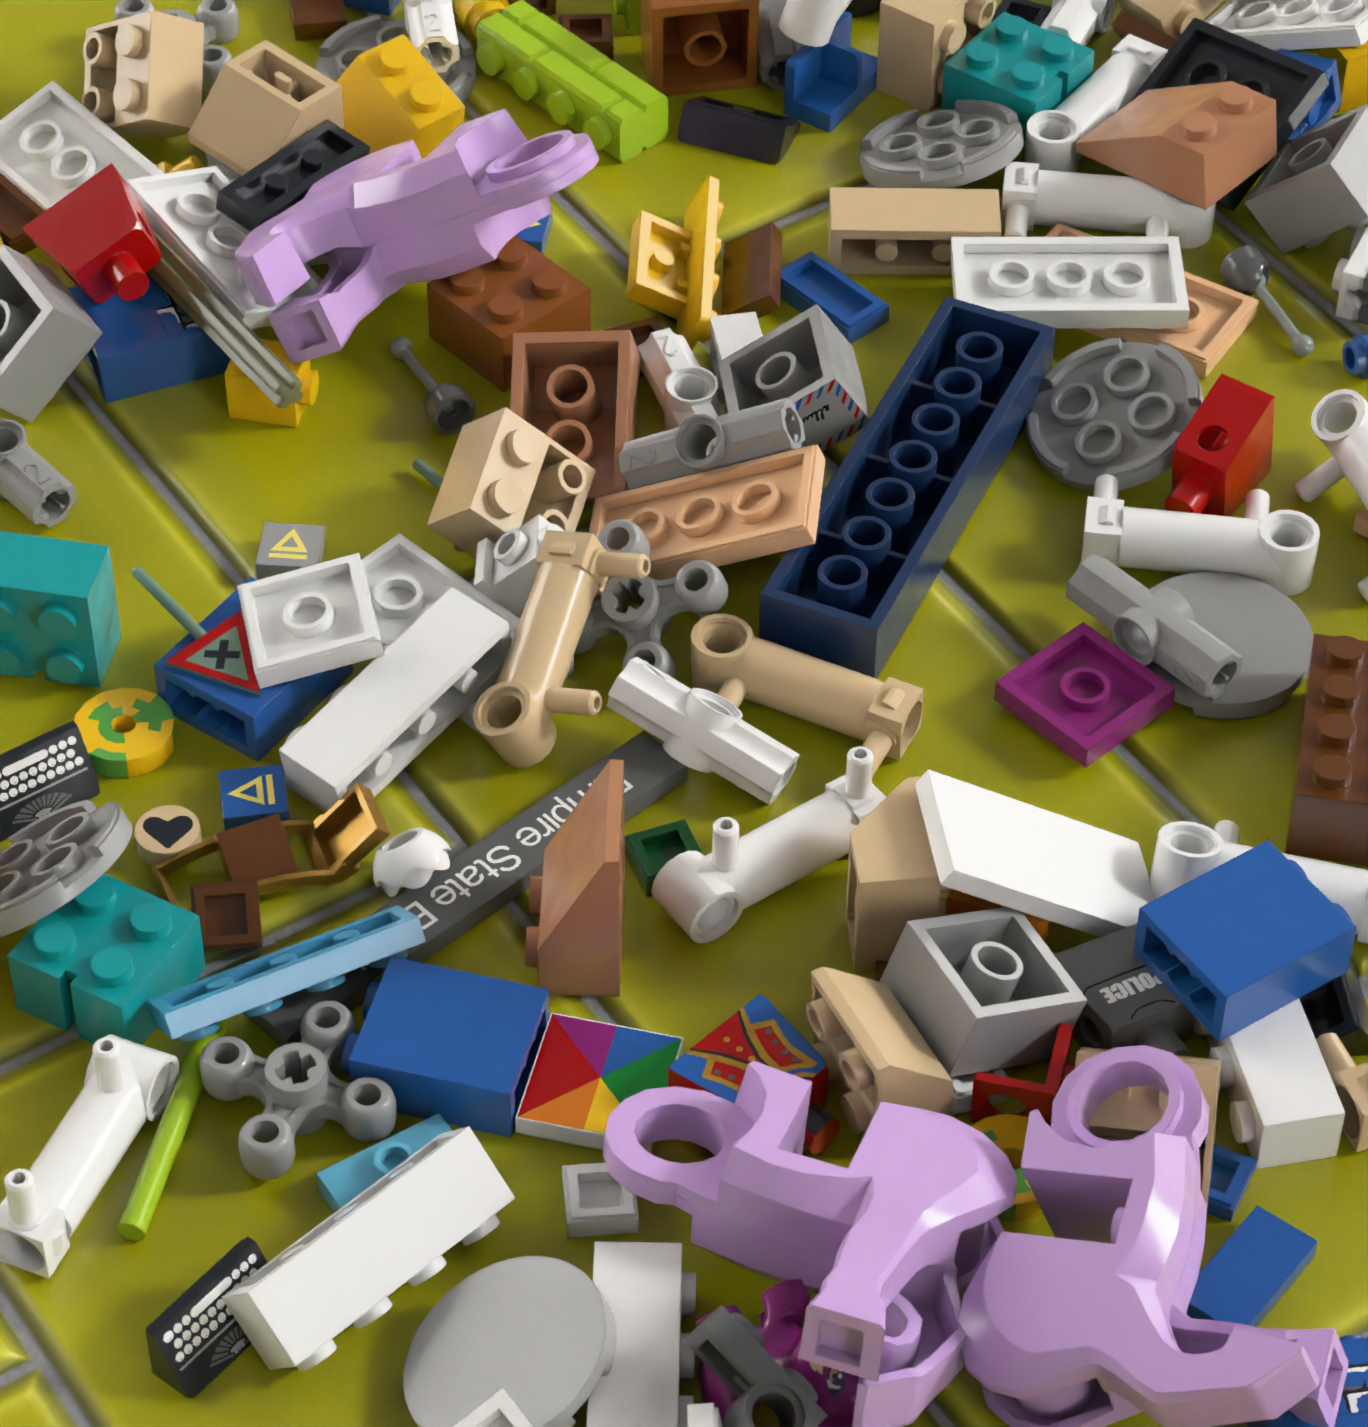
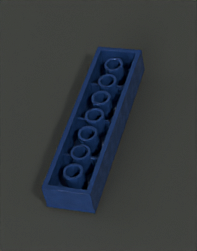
(908, 487)

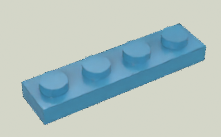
(262, 982)

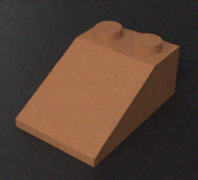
(1188, 139)
(581, 395)
(582, 896)

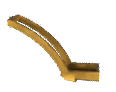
(334, 841)

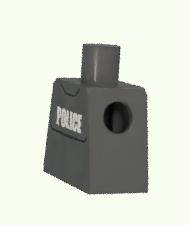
(1124, 998)

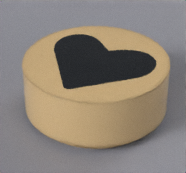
(165, 833)

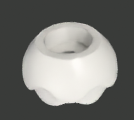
(409, 860)

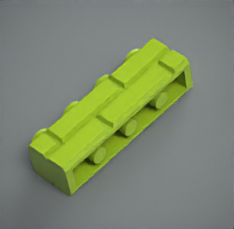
(572, 81)

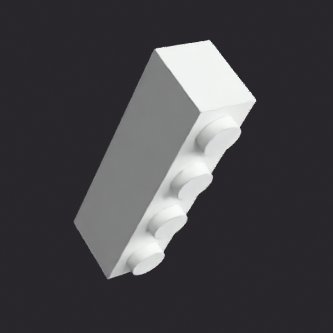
(398, 701)
(1279, 1089)
(369, 1250)
(647, 1302)

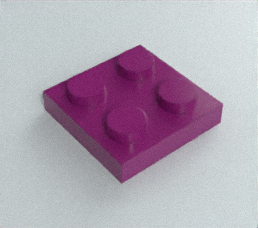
(1084, 694)

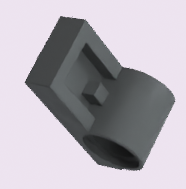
(737, 1357)

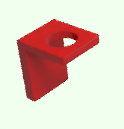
(1031, 1094)

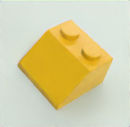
(398, 98)

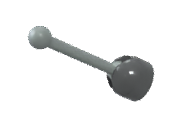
(1248, 273)
(439, 397)

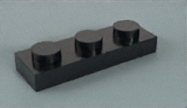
(288, 175)

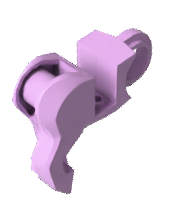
(404, 223)
(878, 1239)
(1097, 1315)

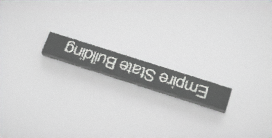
(490, 874)

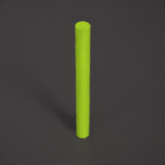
(166, 1142)

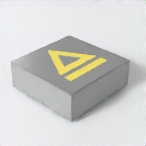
(289, 548)

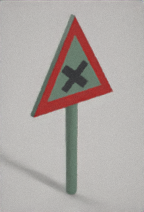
(215, 655)

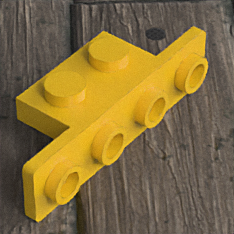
(675, 265)

